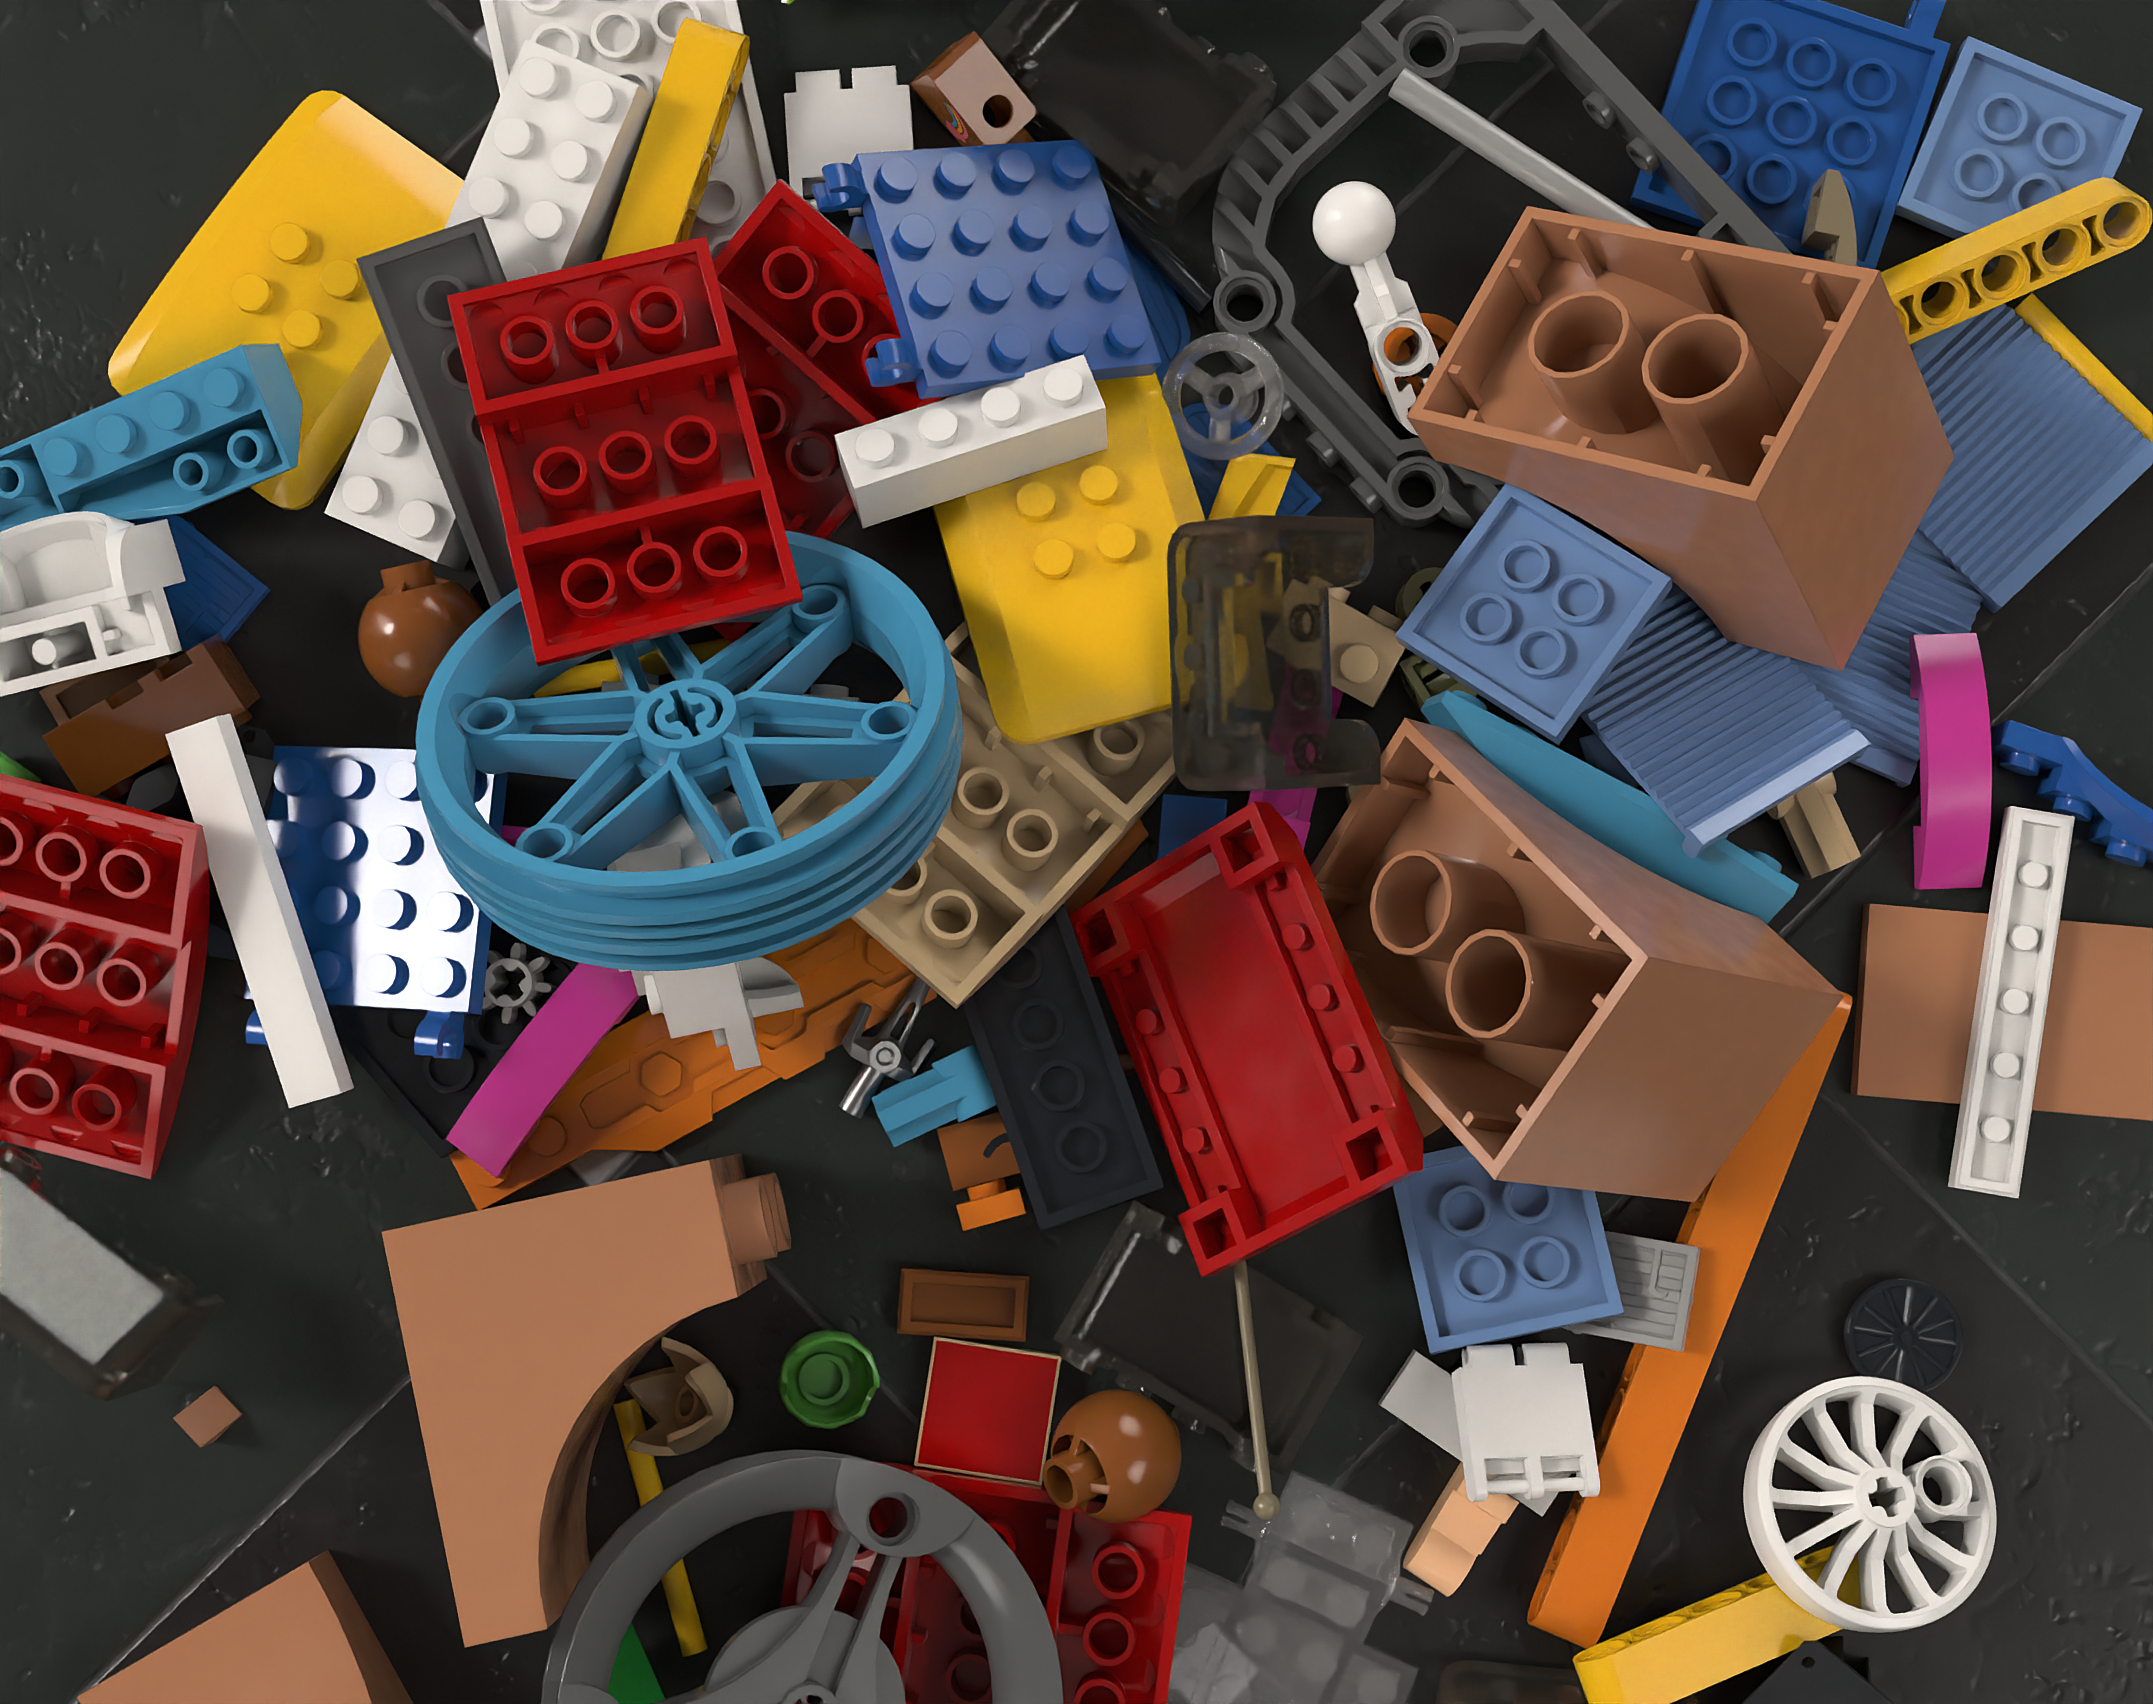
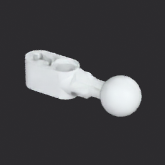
(1355, 229)

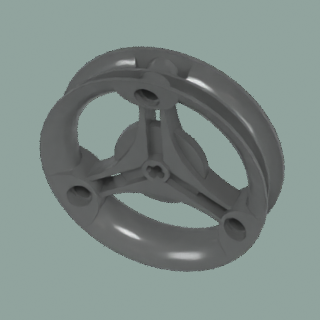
(807, 1645)

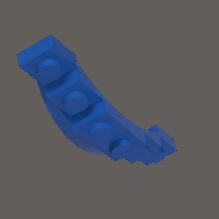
(2078, 789)

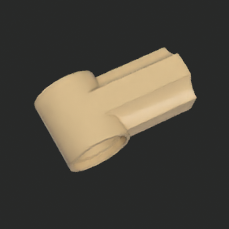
(1816, 828)

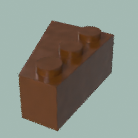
(128, 729)

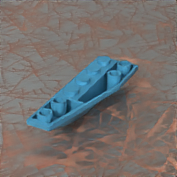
(162, 444)
(1614, 811)

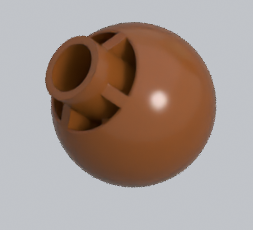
(413, 626)
(1114, 1451)

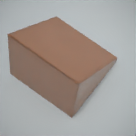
(208, 1417)

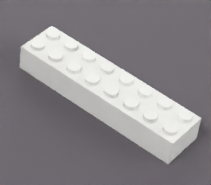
(547, 196)

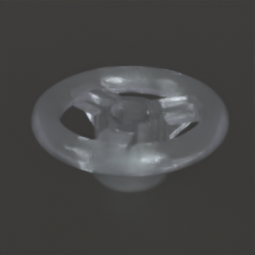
(1244, 400)

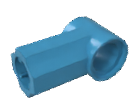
(949, 1091)

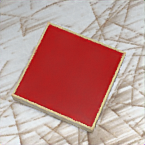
(987, 1410)

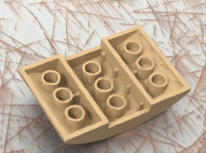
(1014, 838)

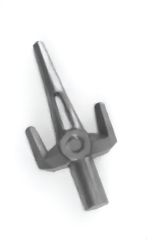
(884, 1053)

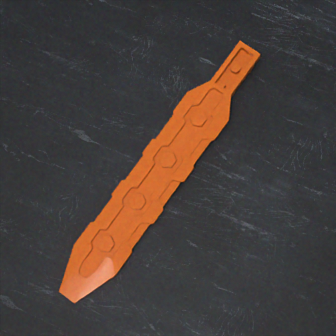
(654, 1089)

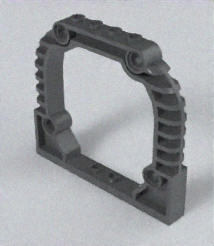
(1328, 111)

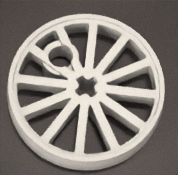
(1878, 1530)

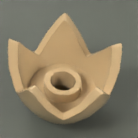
(684, 1400)

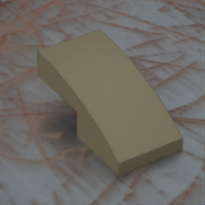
(1830, 220)

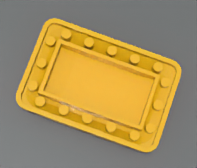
(285, 271)
(1072, 575)

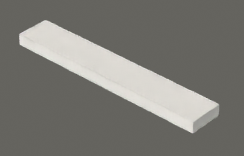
(260, 911)
(2011, 1002)

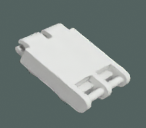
(838, 123)
(1524, 1421)

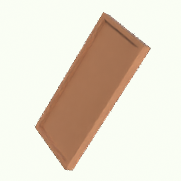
(1920, 1003)

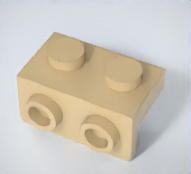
(1362, 648)

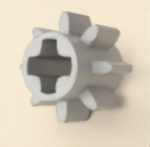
(532, 985)

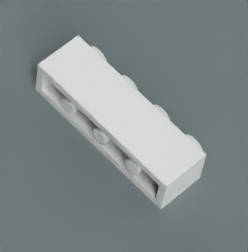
(972, 441)

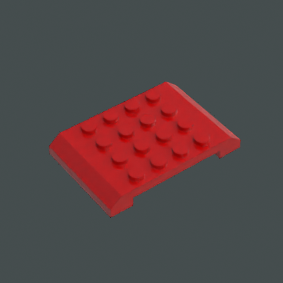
(1249, 1037)

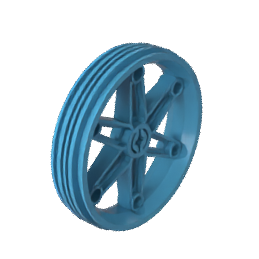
(686, 746)

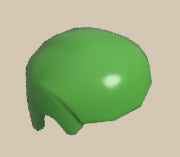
(828, 1379)

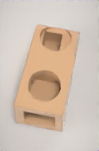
(1455, 1534)

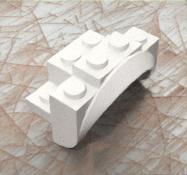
(83, 597)
(717, 996)

